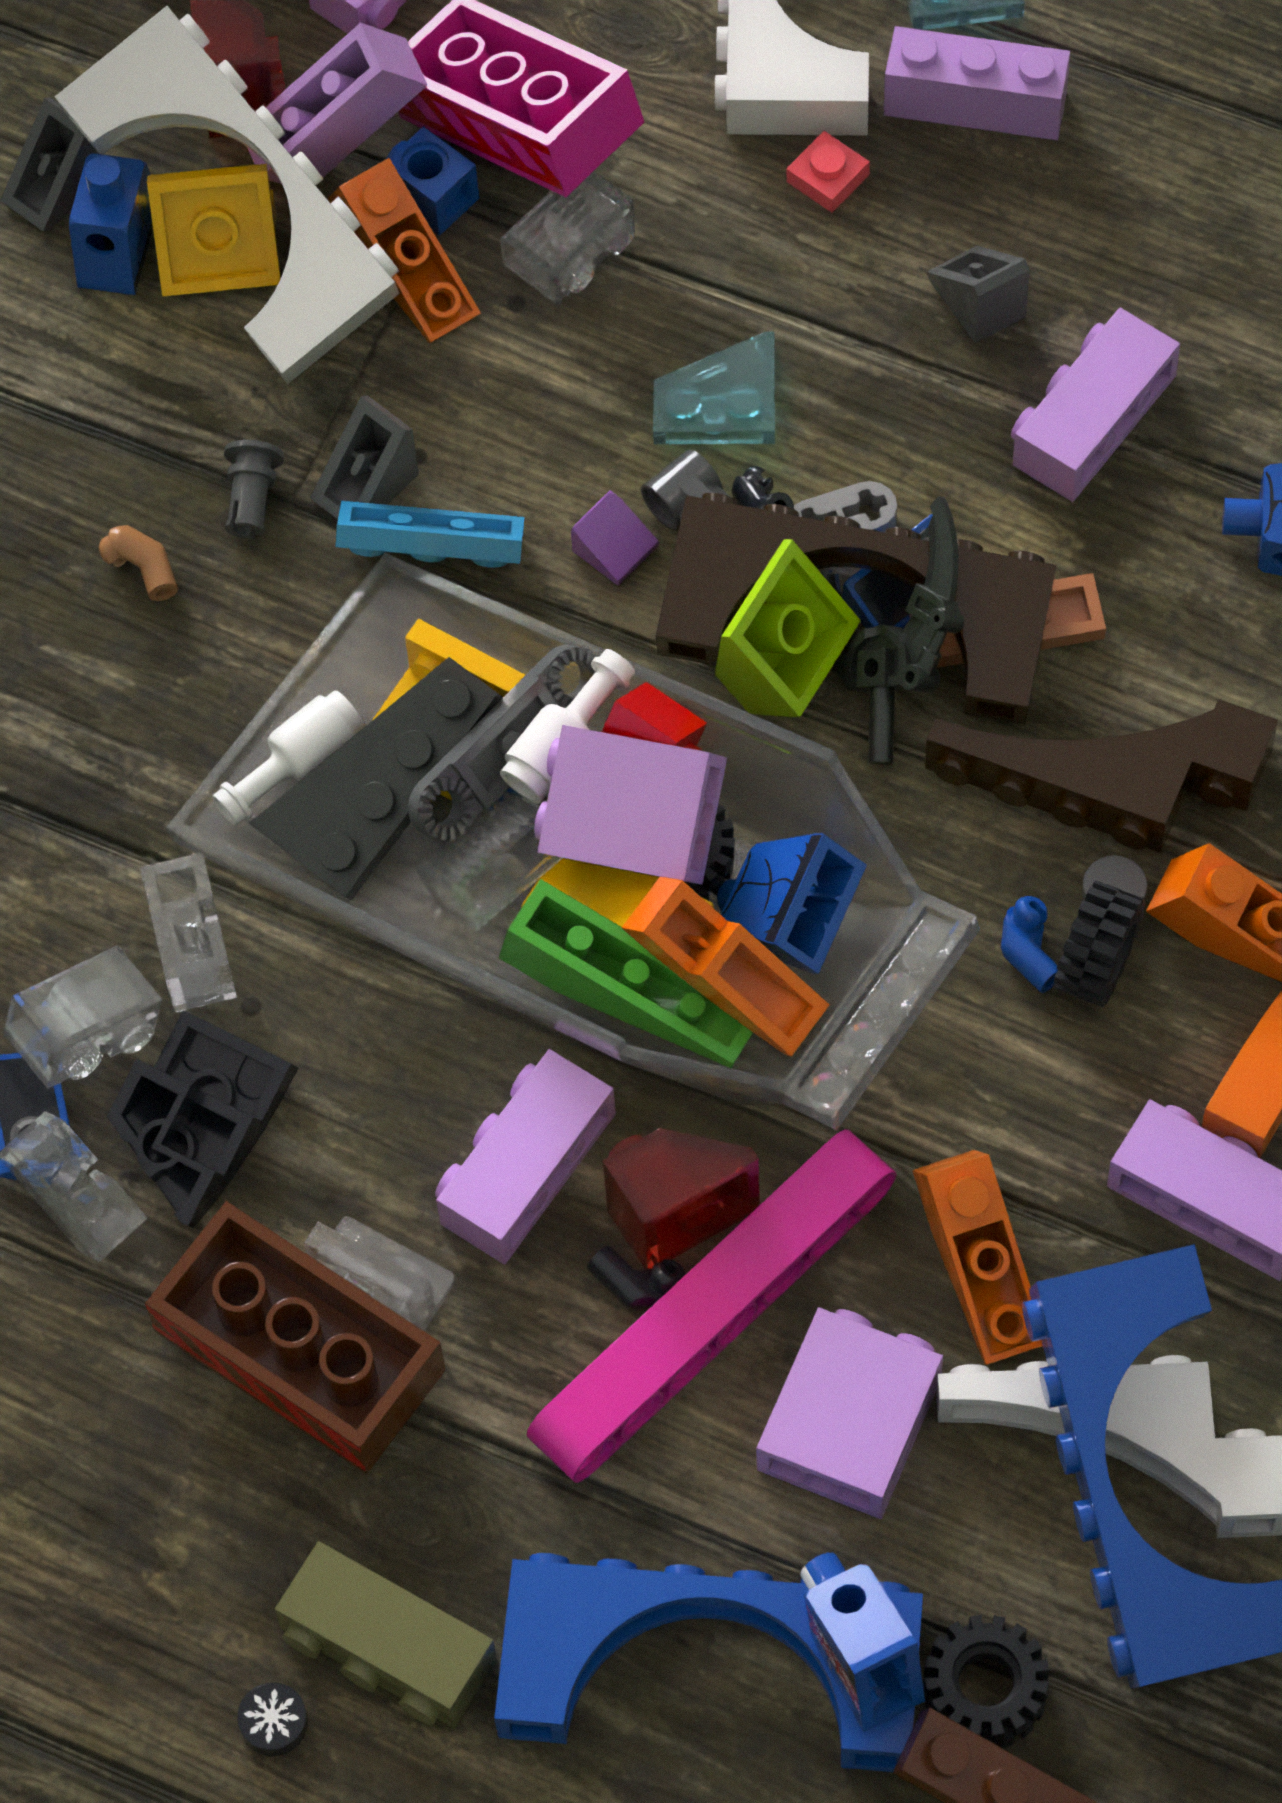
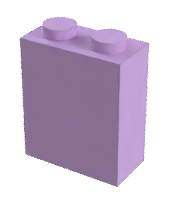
(630, 804)
(850, 1411)

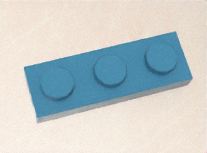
(429, 533)

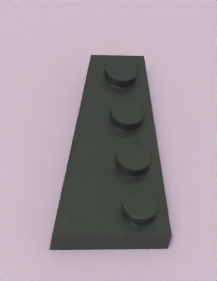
(358, 798)

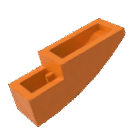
(725, 964)
(1250, 1094)

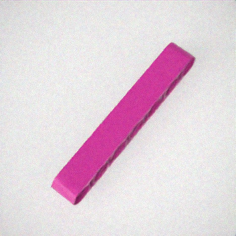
(711, 1306)

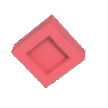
(827, 171)

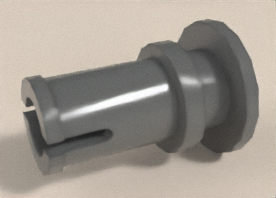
(250, 479)

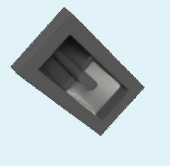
(48, 168)
(983, 289)
(369, 461)

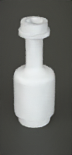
(296, 750)
(528, 756)

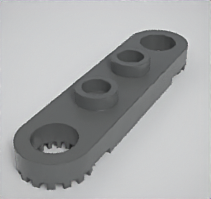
(475, 762)

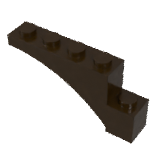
(1116, 783)

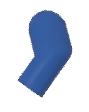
(1023, 940)

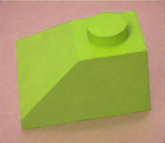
(784, 636)

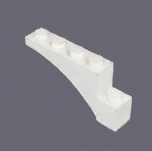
(1155, 1424)

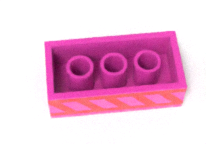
(520, 96)

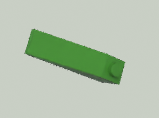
(609, 971)

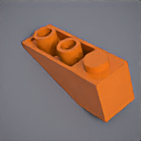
(426, 279)
(1222, 909)
(978, 1251)

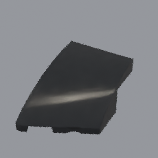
(199, 1111)

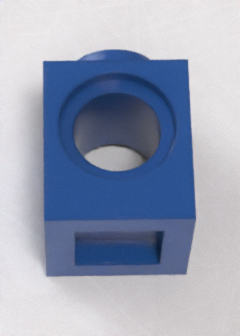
(453, 181)

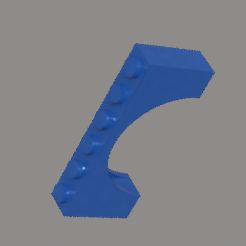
(1091, 1334)
(575, 1616)

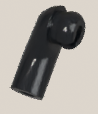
(753, 490)
(633, 1286)

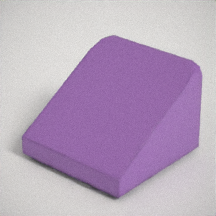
(612, 538)

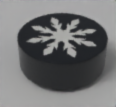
(272, 1719)

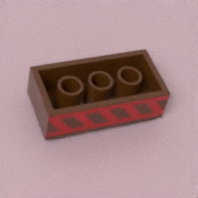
(296, 1337)

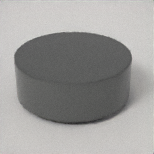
(1116, 872)

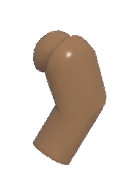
(131, 545)

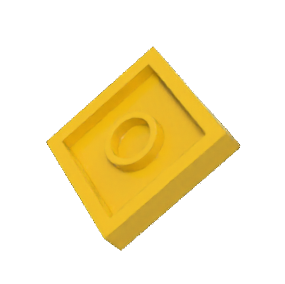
(214, 229)

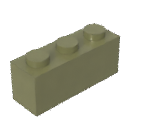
(384, 1636)

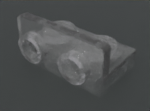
(382, 1269)

